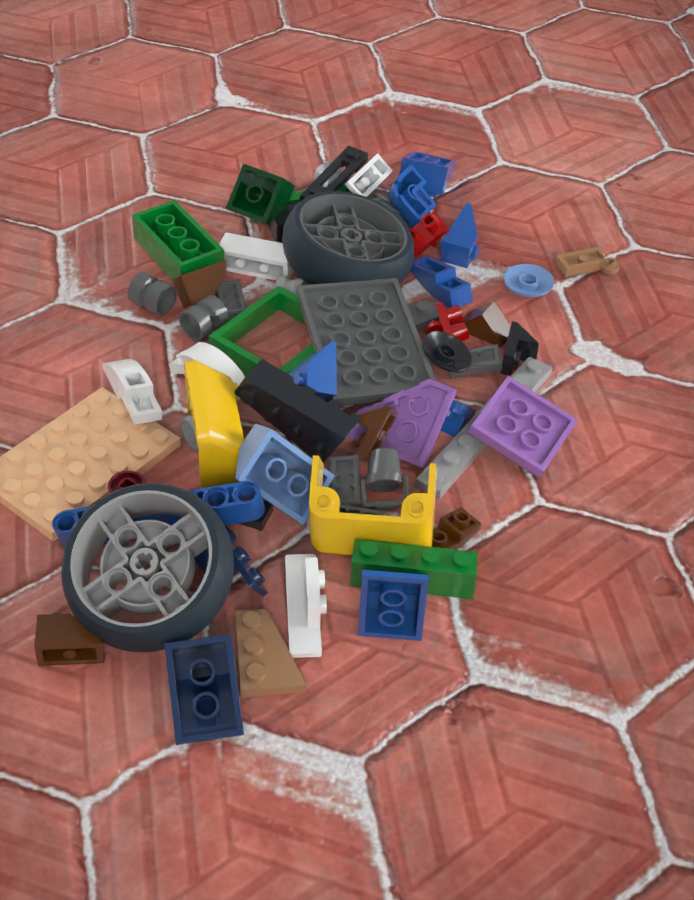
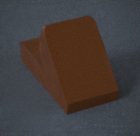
(378, 424)

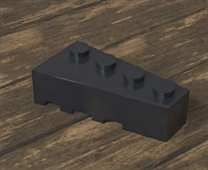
(296, 410)

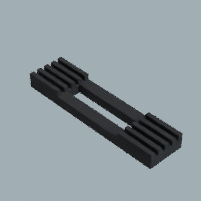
(351, 158)

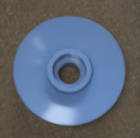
(528, 280)

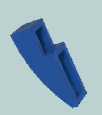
(442, 282)

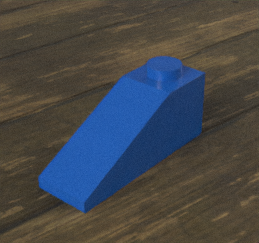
(460, 242)

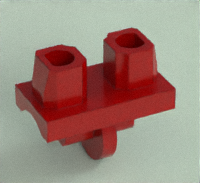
(428, 232)
(448, 318)

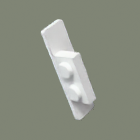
(304, 604)

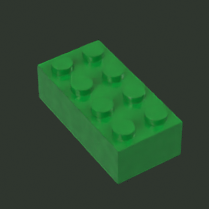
(175, 239)

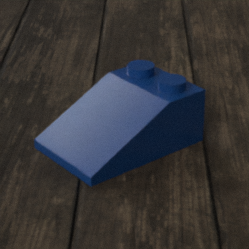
(432, 168)
(392, 605)

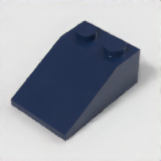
(203, 689)

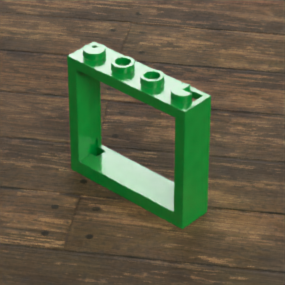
(251, 317)

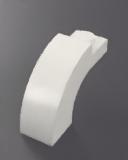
(209, 356)

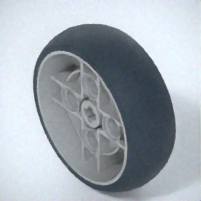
(113, 518)

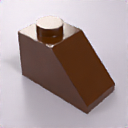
(199, 283)
(65, 641)

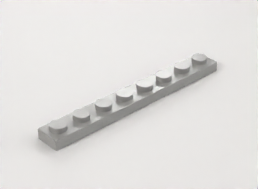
(465, 447)

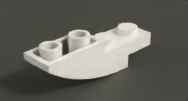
(135, 389)

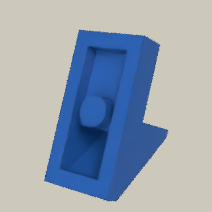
(457, 418)

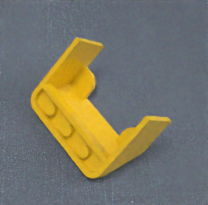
(215, 422)
(336, 531)

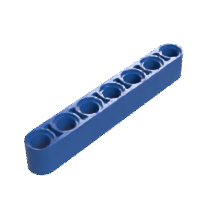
(231, 502)

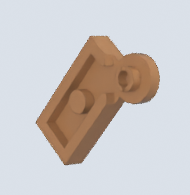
(586, 261)

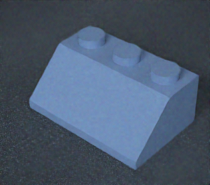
(278, 470)

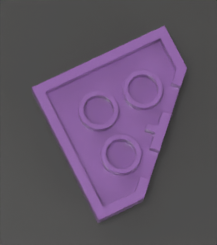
(418, 422)

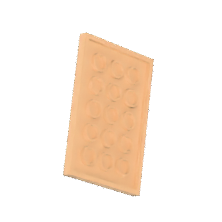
(76, 456)

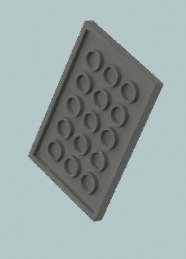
(373, 337)

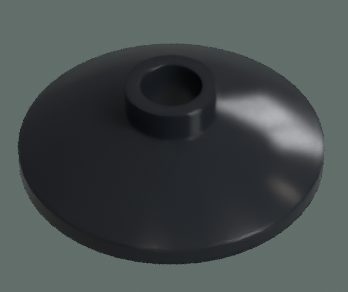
(446, 352)

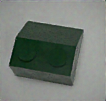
(259, 194)

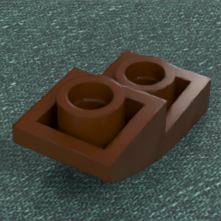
(455, 529)

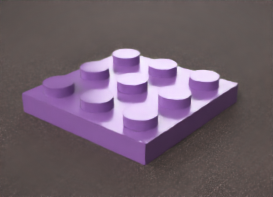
(523, 426)

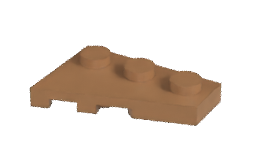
(264, 657)

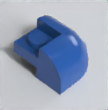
(410, 197)

